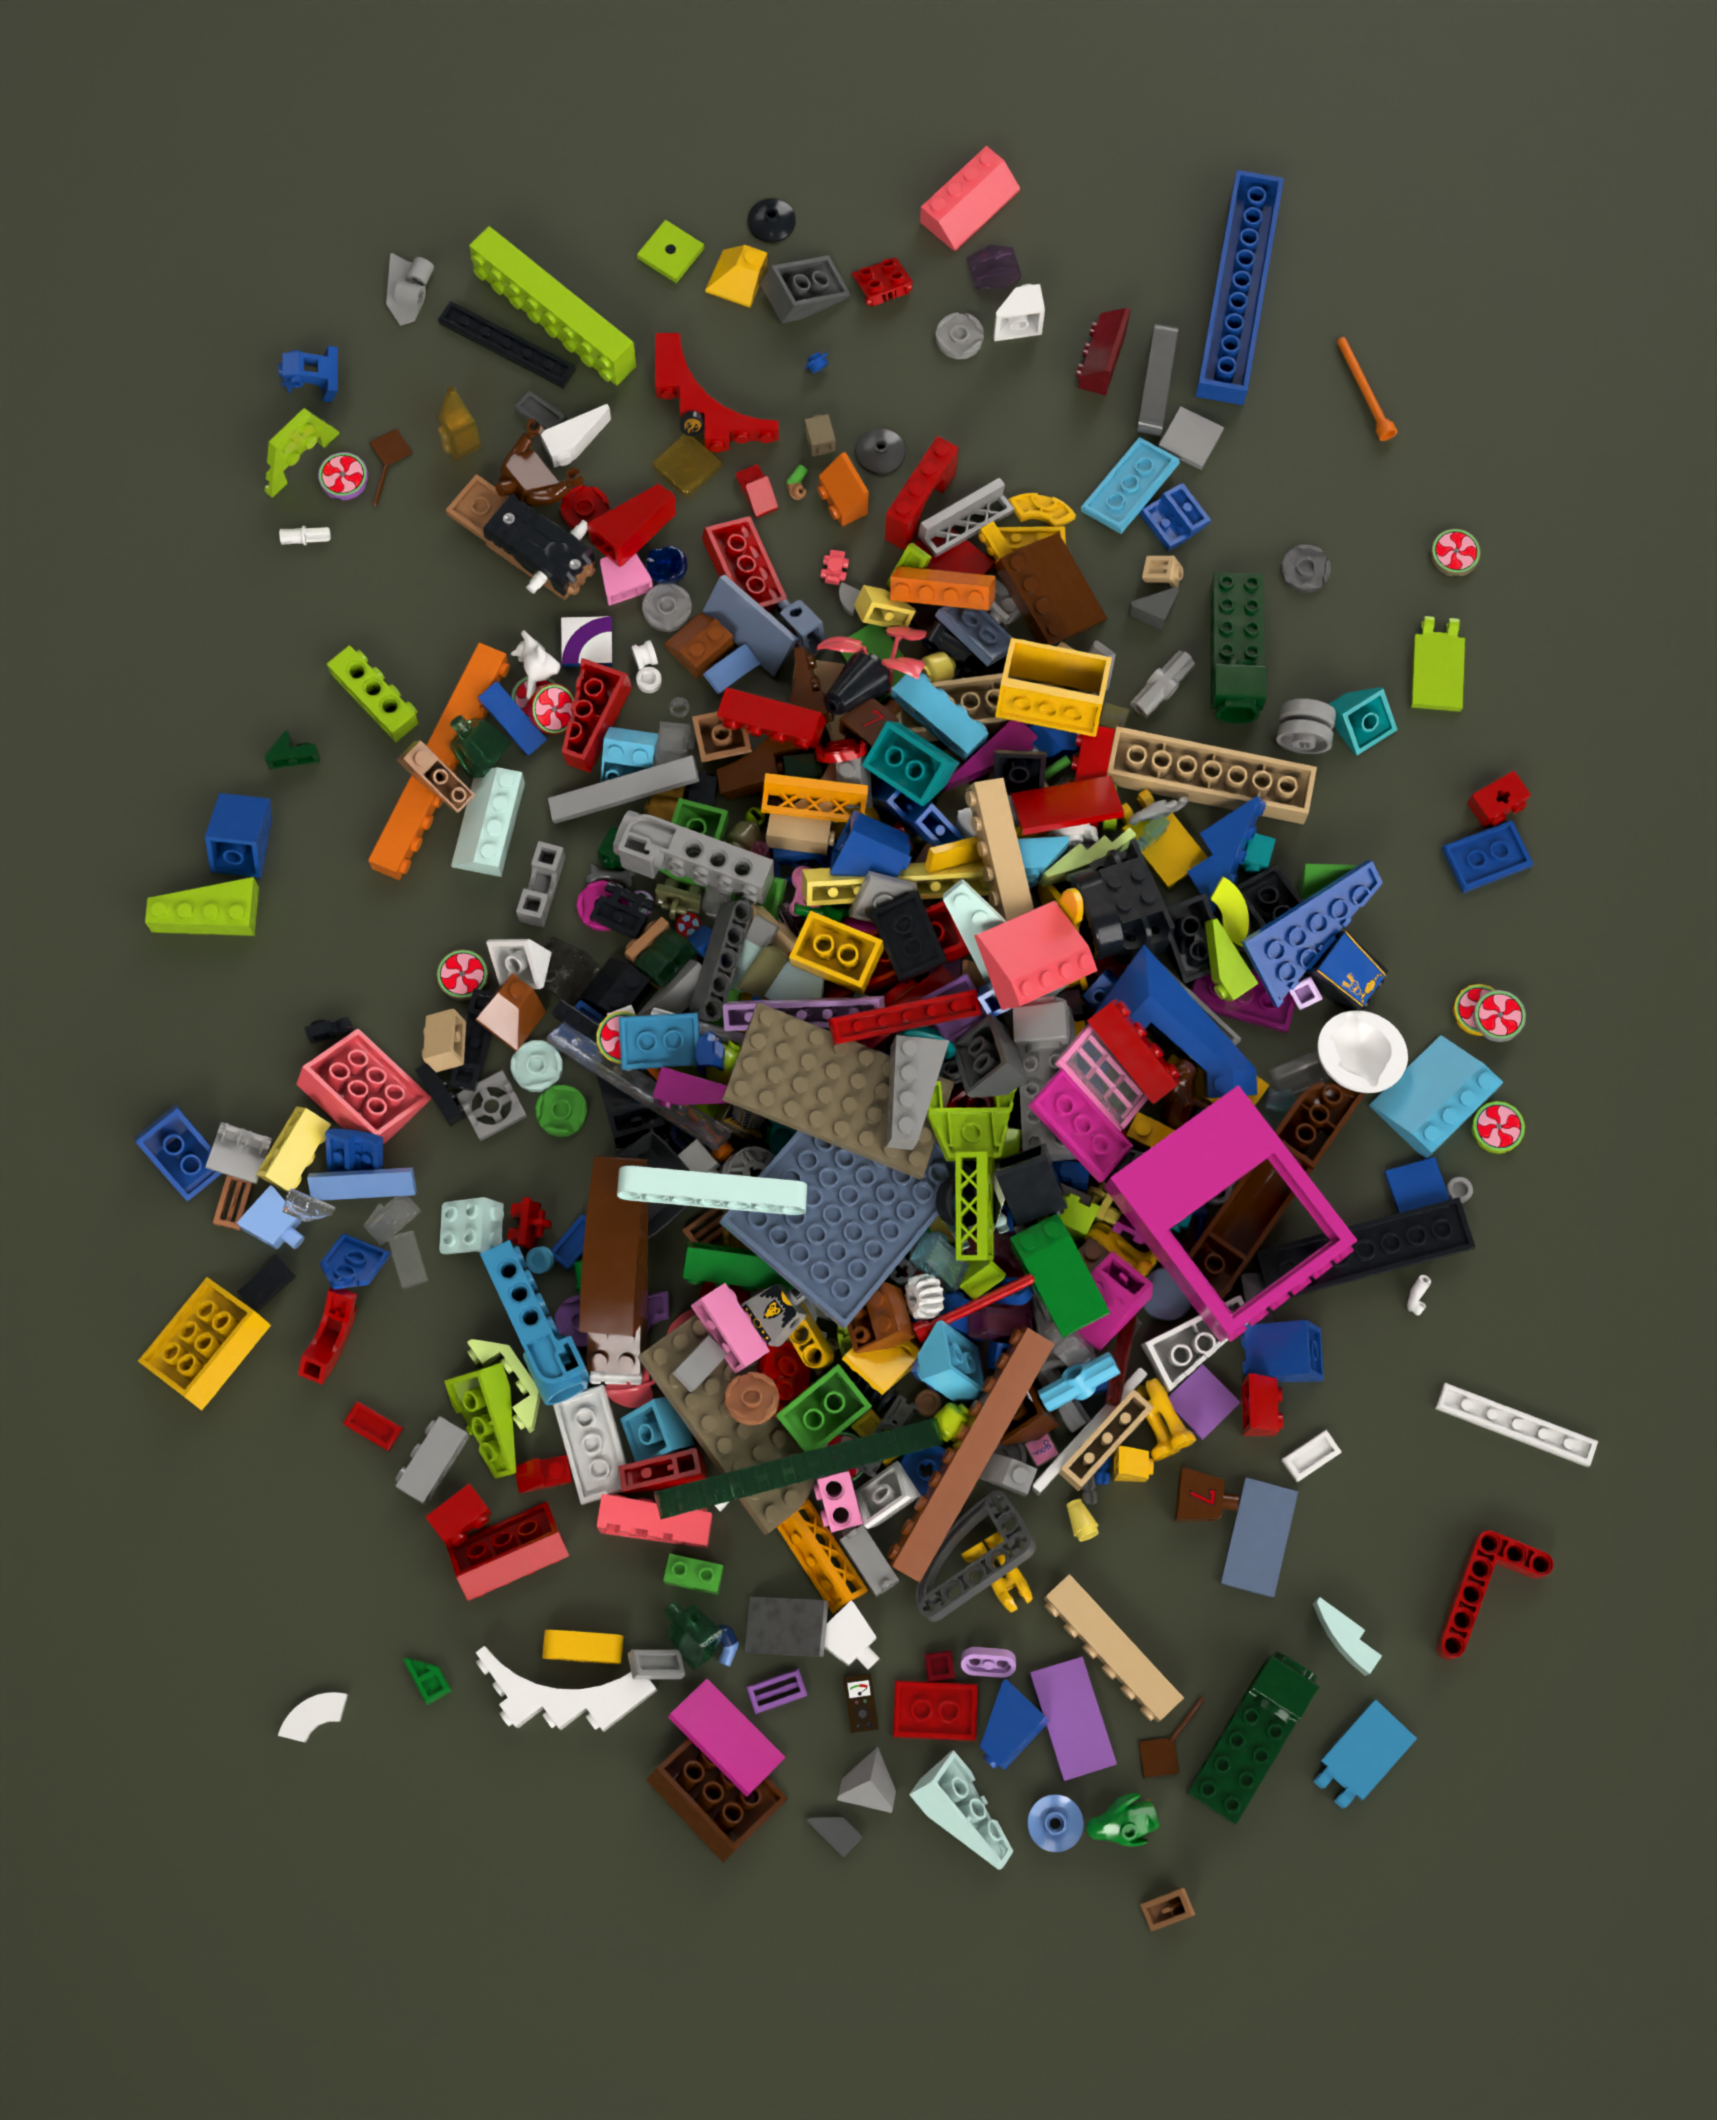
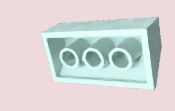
(489, 822)

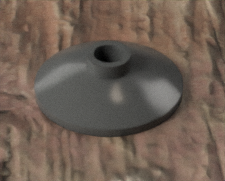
(880, 460)

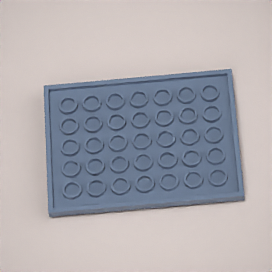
(854, 1224)

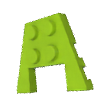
(291, 442)
(970, 1127)

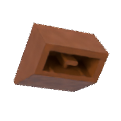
(881, 1321)

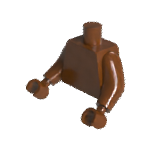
(529, 477)

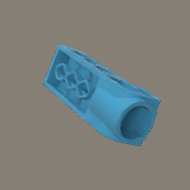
(543, 1345)

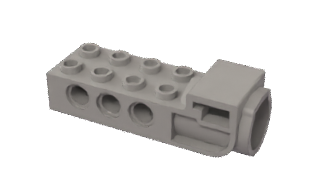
(655, 844)
(1042, 1034)

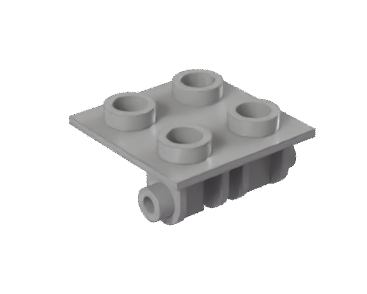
(238, 1152)

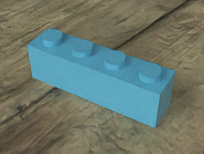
(940, 715)

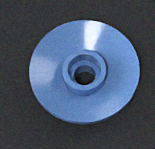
(1070, 1823)

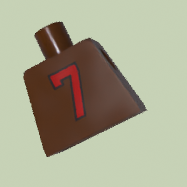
(868, 720)
(1202, 1497)

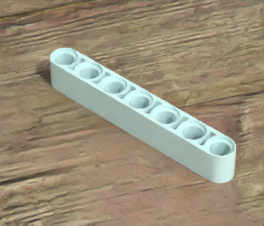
(712, 1190)

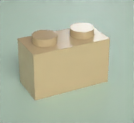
(444, 1040)

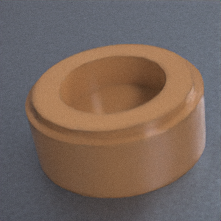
(928, 1403)

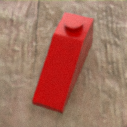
(663, 1471)

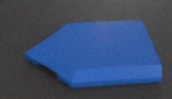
(352, 1262)

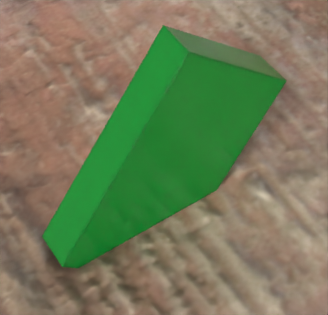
(428, 1680)

